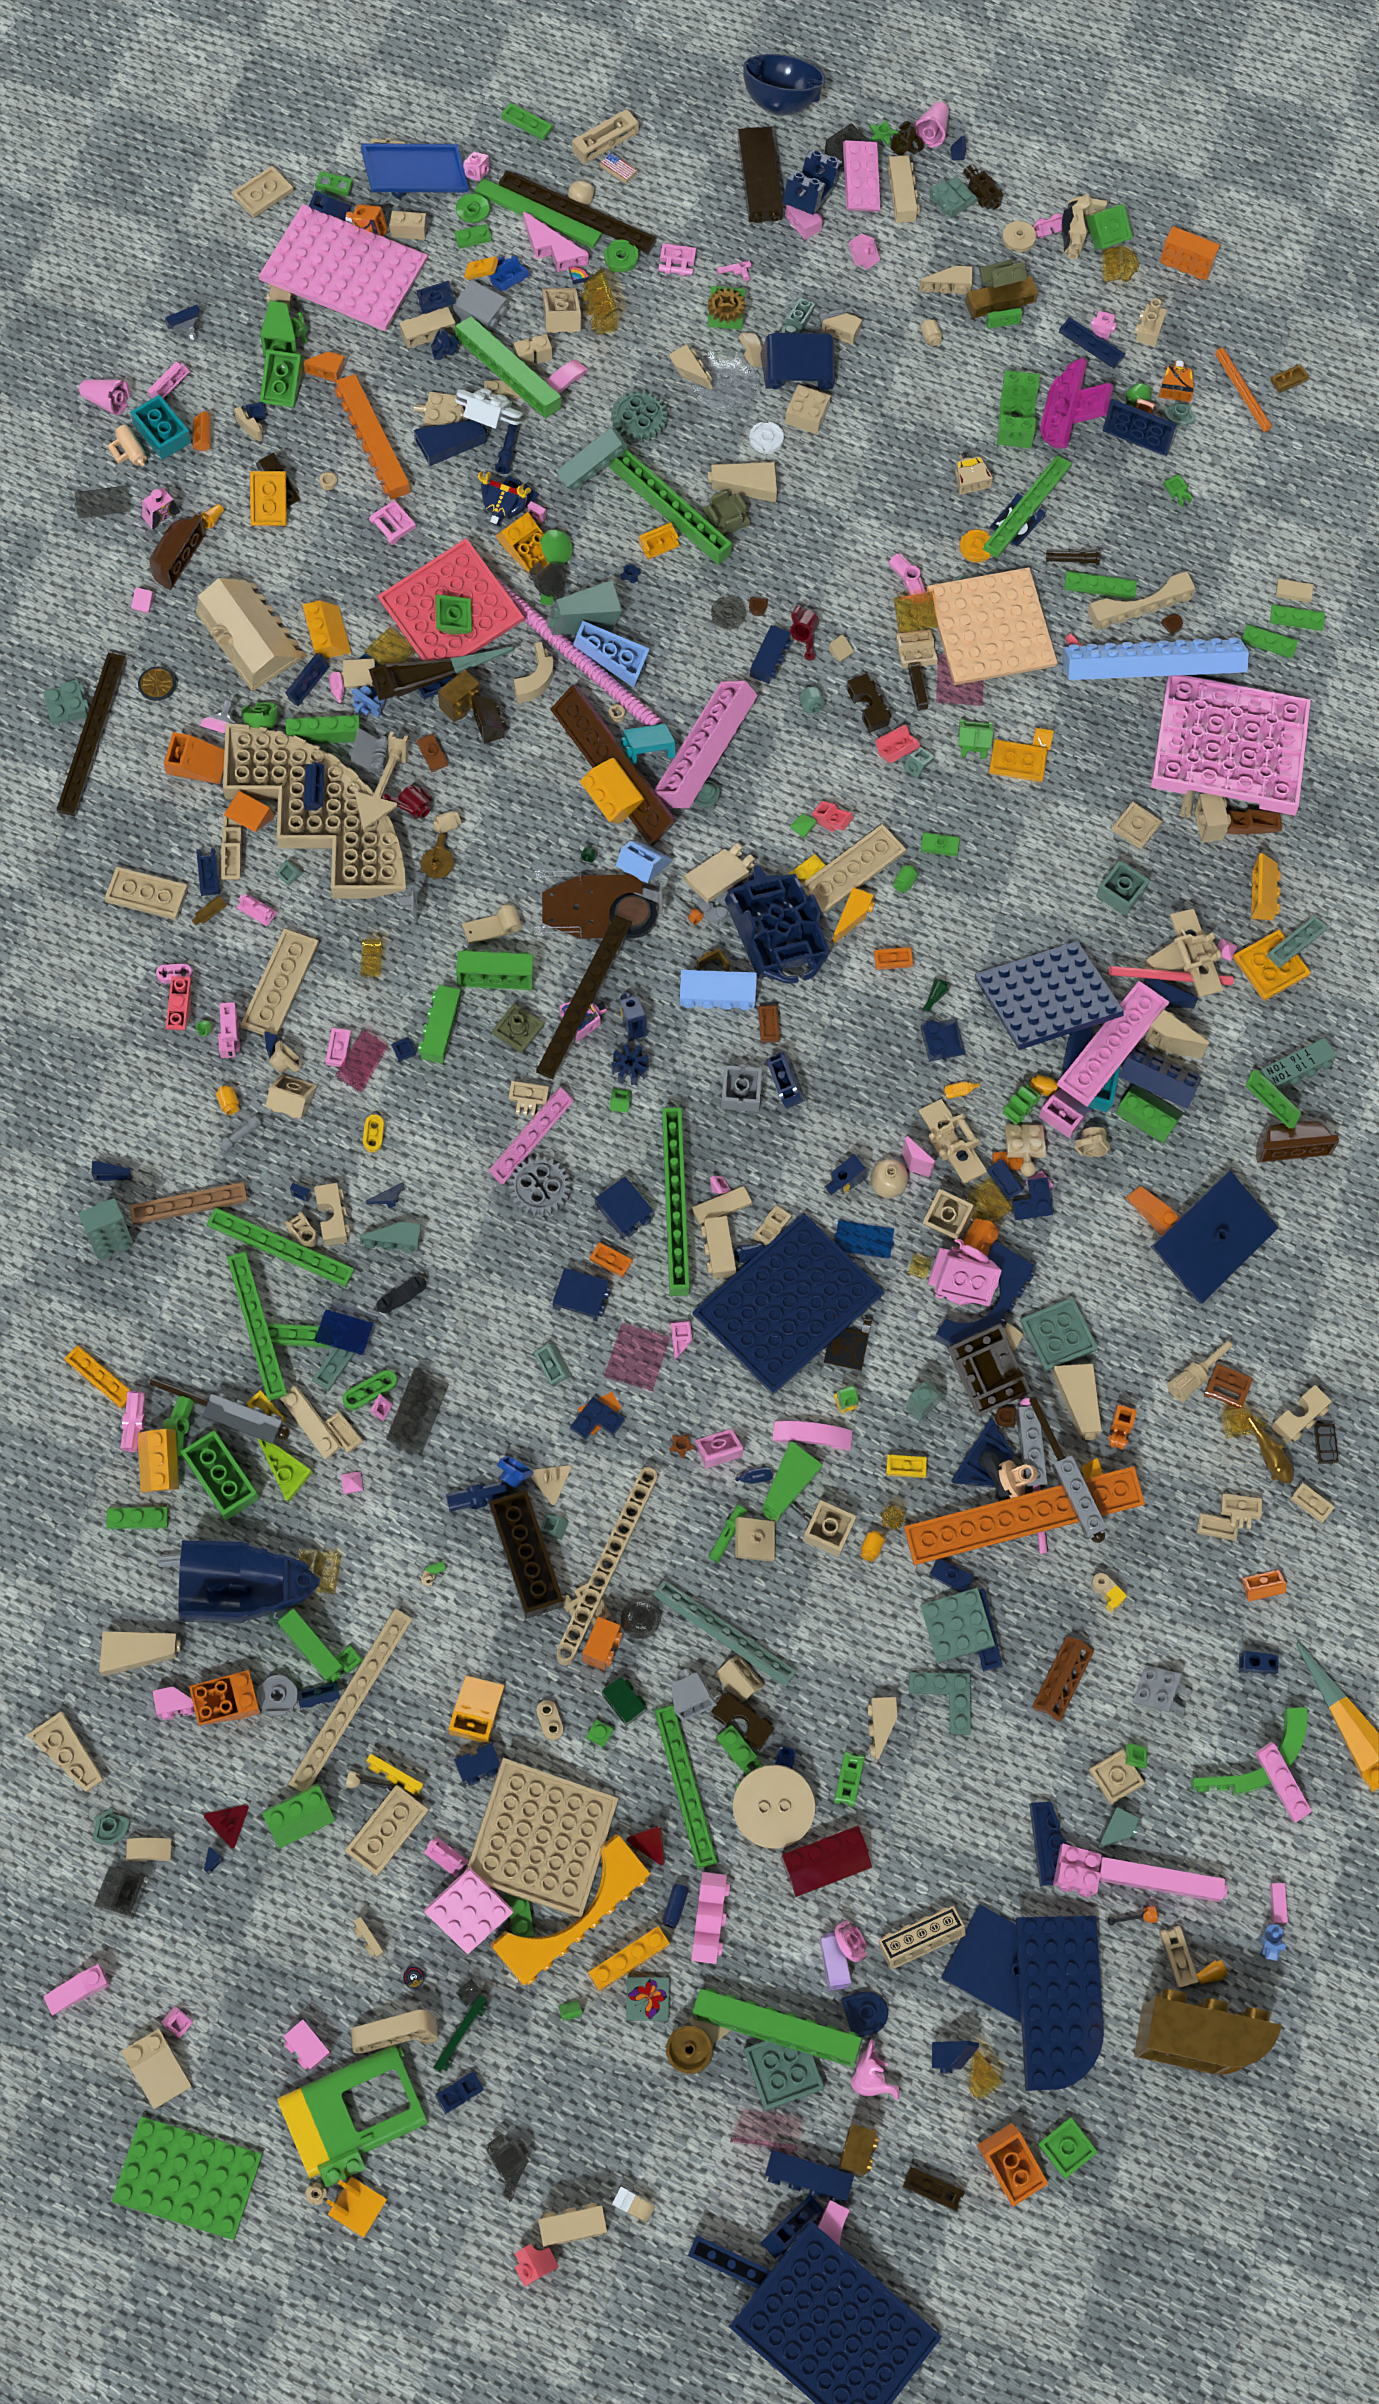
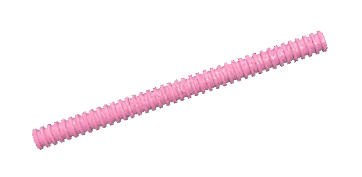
(583, 662)

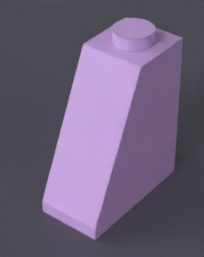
(834, 1963)

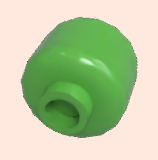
(1138, 391)

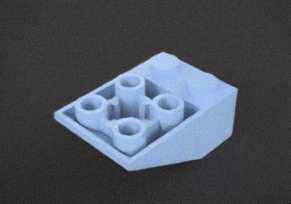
(642, 860)

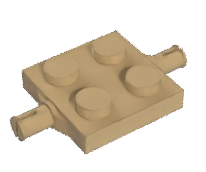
(441, 410)

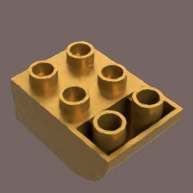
(1203, 2034)

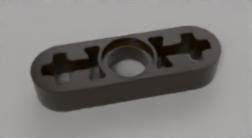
(918, 686)

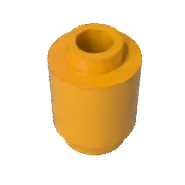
(1044, 1085)
(227, 1100)
(872, 1546)

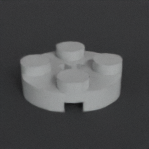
(711, 913)
(269, 1687)

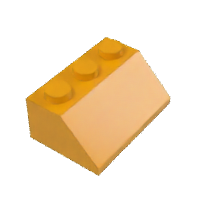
(326, 629)
(612, 790)
(1265, 889)
(158, 1460)

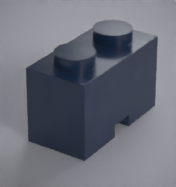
(478, 1766)

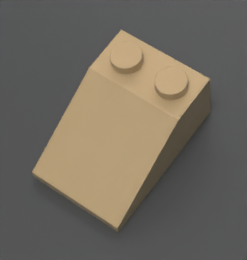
(561, 310)
(156, 2068)

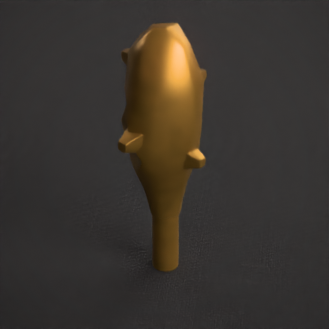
(1272, 1454)

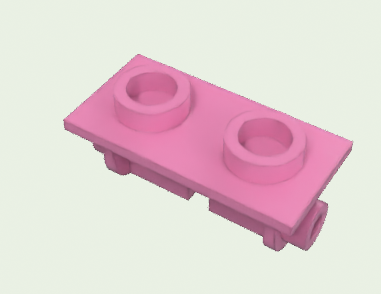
(1043, 226)
(256, 909)
(446, 1856)

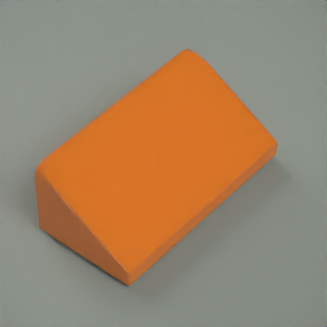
(1264, 1585)

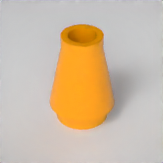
(211, 516)
(1213, 1972)

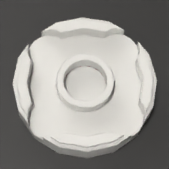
(766, 437)

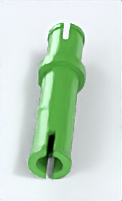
(726, 1535)

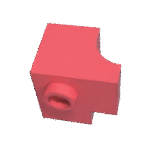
(534, 2264)

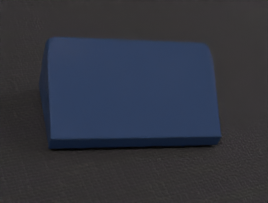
(432, 689)

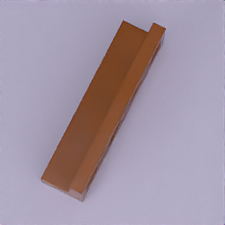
(1060, 1675)

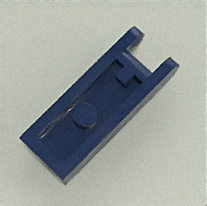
(208, 873)

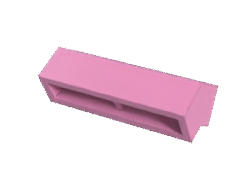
(168, 380)

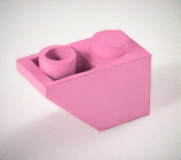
(172, 1702)

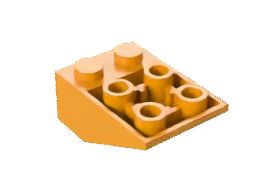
(522, 542)
(476, 1709)

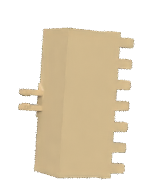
(247, 630)

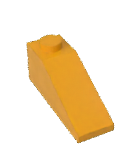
(855, 912)

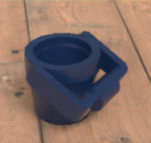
(443, 344)

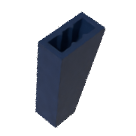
(449, 440)

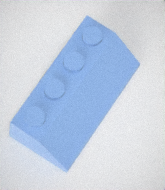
(717, 989)

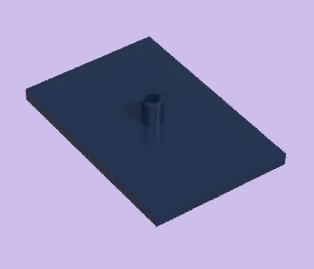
(1214, 1237)
(988, 1963)

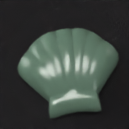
(1179, 413)
(110, 1828)

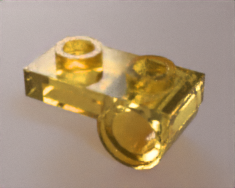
(371, 957)

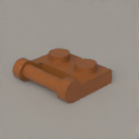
(1230, 1381)

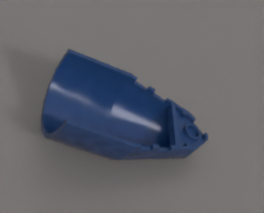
(273, 1579)

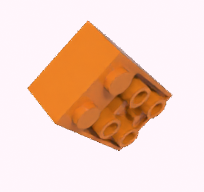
(194, 759)
(225, 1699)

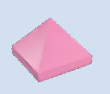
(1227, 949)
(719, 1185)
(381, 1407)
(351, 1482)

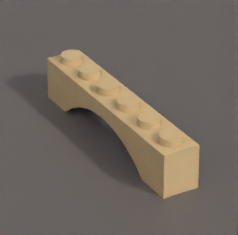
(1108, 612)

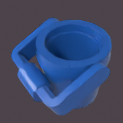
(513, 1472)

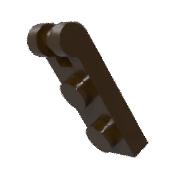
(932, 2188)

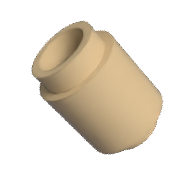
(931, 332)
(446, 822)

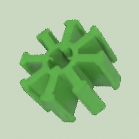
(1021, 1104)

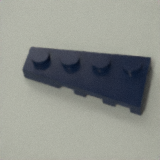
(1046, 1840)

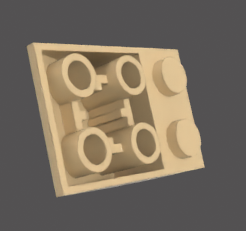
(1175, 1037)

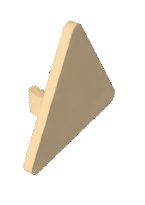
(551, 1481)

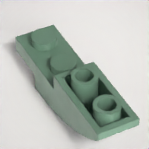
(798, 317)

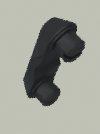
(401, 1295)
(991, 1463)

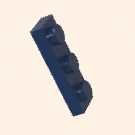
(307, 679)

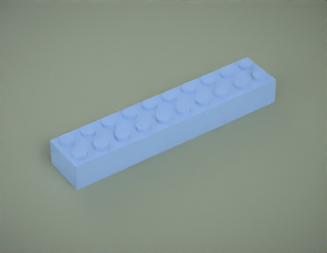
(1155, 659)

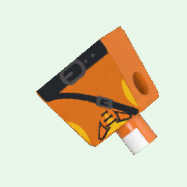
(368, 218)
(1177, 383)

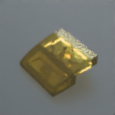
(322, 1565)

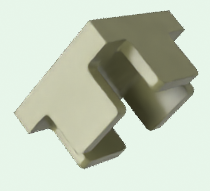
(726, 513)

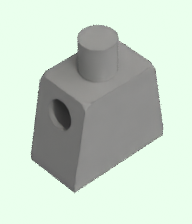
(691, 1695)

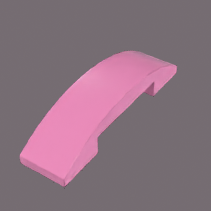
(566, 375)
(812, 1433)

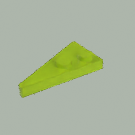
(287, 1470)

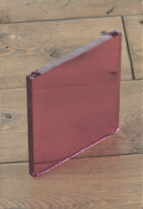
(947, 692)
(637, 1357)

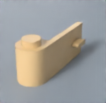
(502, 924)

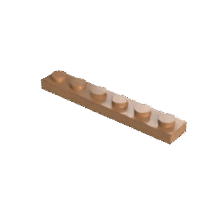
(188, 1203)

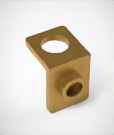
(710, 956)

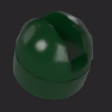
(588, 854)

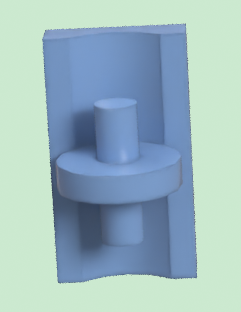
(364, 704)
(1272, 1942)

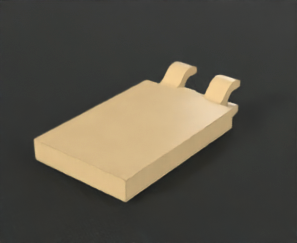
(719, 873)

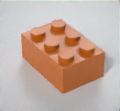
(1189, 253)

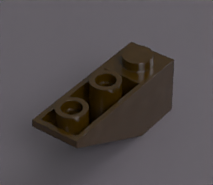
(271, 463)

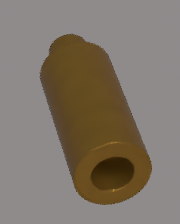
(209, 911)

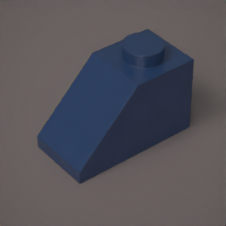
(952, 2055)

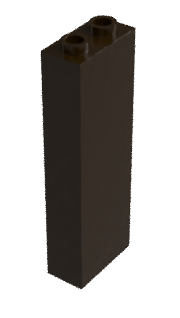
(760, 174)

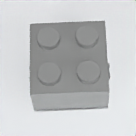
(741, 1088)

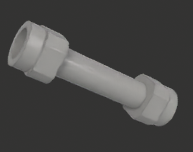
(227, 1143)

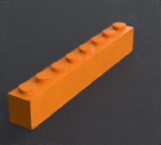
(372, 437)

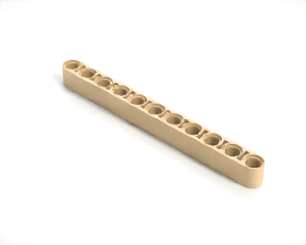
(602, 1573)

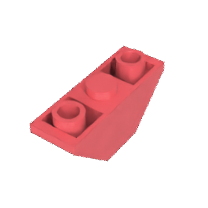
(179, 1003)

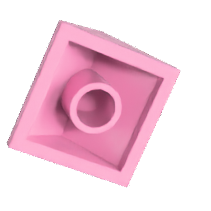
(719, 1448)

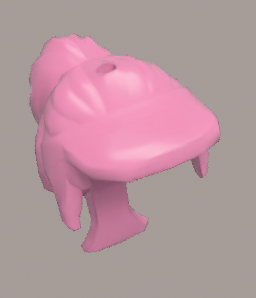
(869, 2077)

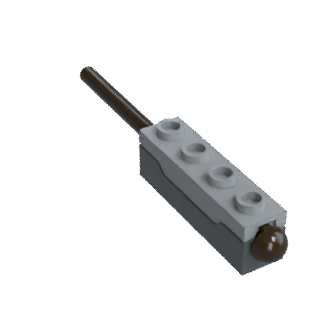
(235, 1415)
(1073, 1484)

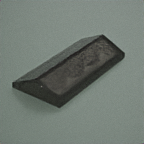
(417, 1412)

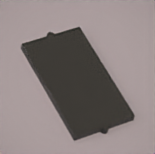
(102, 501)

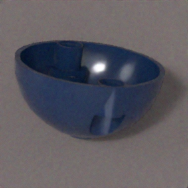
(782, 83)

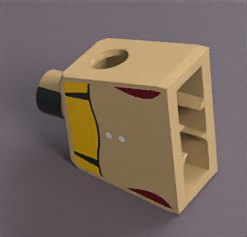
(972, 474)

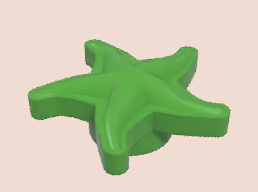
(882, 132)
(300, 327)

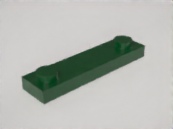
(444, 2061)

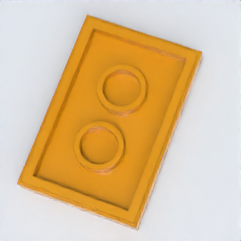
(268, 498)
(1018, 760)

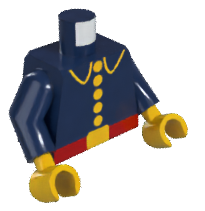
(502, 499)

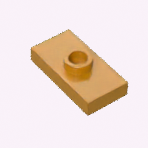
(481, 268)

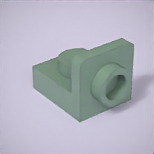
(918, 761)

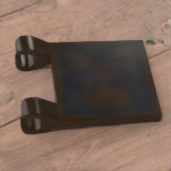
(849, 1348)

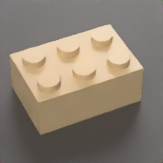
(572, 2225)

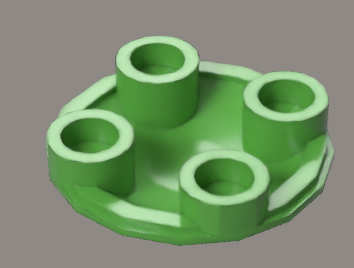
(556, 546)

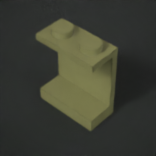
(1002, 273)

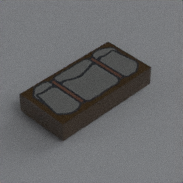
(1326, 1443)

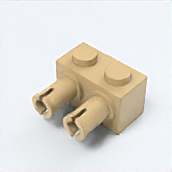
(1151, 323)

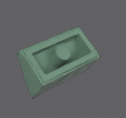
(552, 1364)

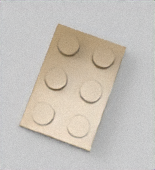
(262, 191)

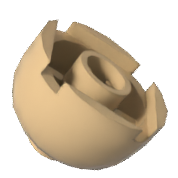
(889, 1178)

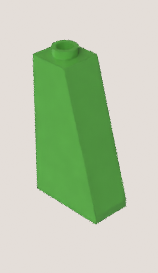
(792, 1478)
(310, 1646)

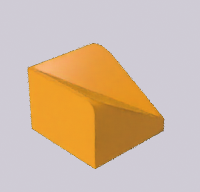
(1092, 1469)

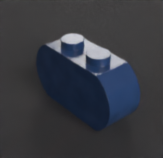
(785, 1079)

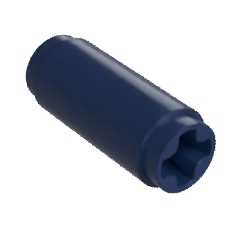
(675, 1906)

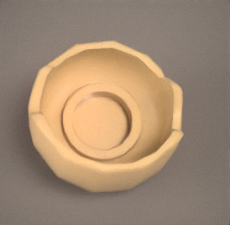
(581, 192)

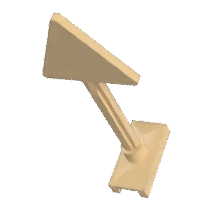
(373, 807)

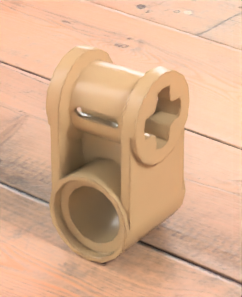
(300, 1228)

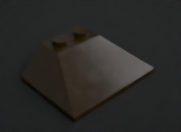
(988, 1369)

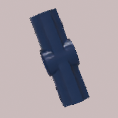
(475, 1496)

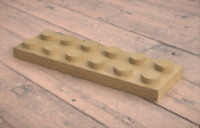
(853, 868)
(280, 983)

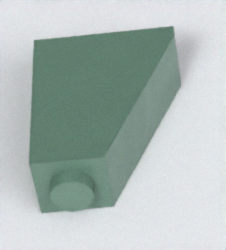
(924, 1400)

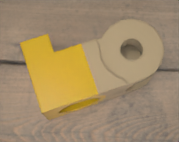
(1108, 1590)

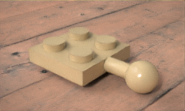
(1025, 1143)

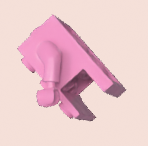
(964, 1276)

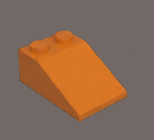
(1012, 2164)

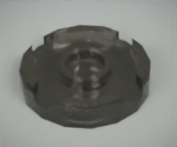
(728, 612)

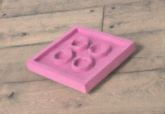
(468, 1910)

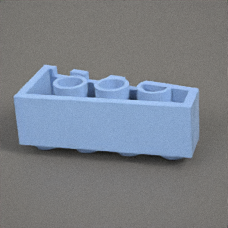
(612, 651)

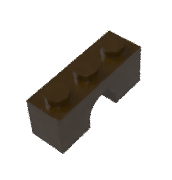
(864, 689)
(729, 1708)

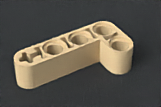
(395, 2030)

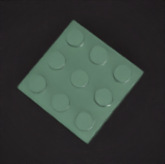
(1058, 1334)
(957, 1625)
(781, 2073)

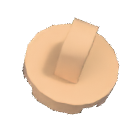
(1013, 1478)

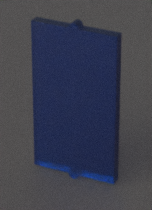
(864, 1239)

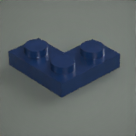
(1038, 1204)
(596, 1414)

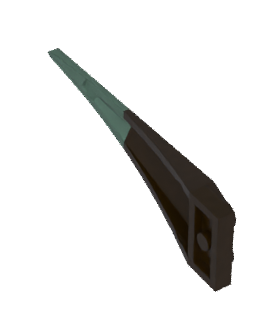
(403, 678)

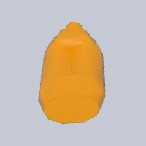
(959, 1089)

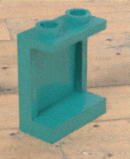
(648, 740)

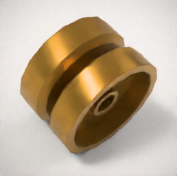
(701, 2054)

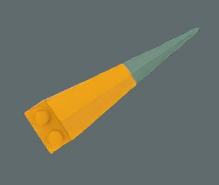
(1355, 1729)

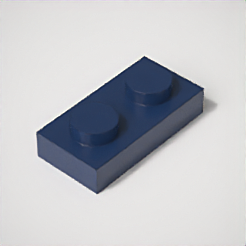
(318, 1694)

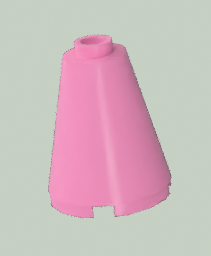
(933, 125)
(107, 394)

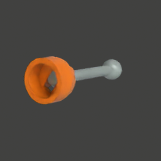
(694, 915)

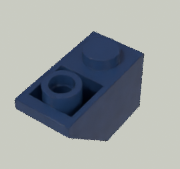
(329, 205)

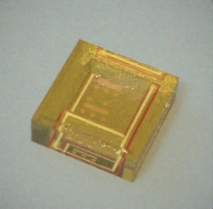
(919, 1266)

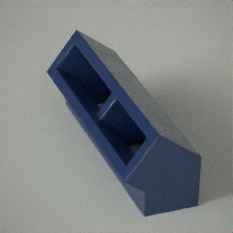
(314, 786)

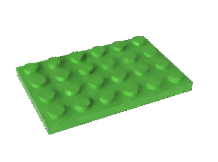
(187, 2178)

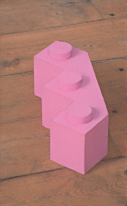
(710, 1918)

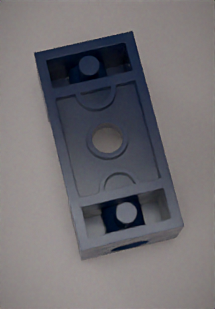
(812, 186)

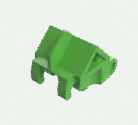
(975, 737)

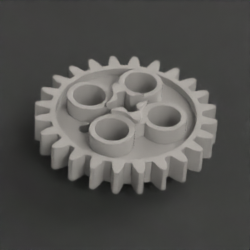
(554, 1177)

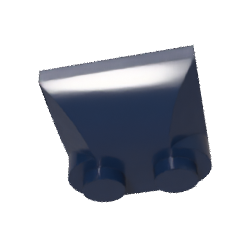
(942, 1040)

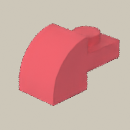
(830, 817)

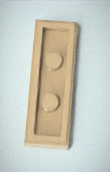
(722, 1205)

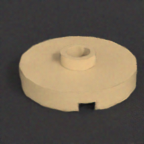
(1014, 241)

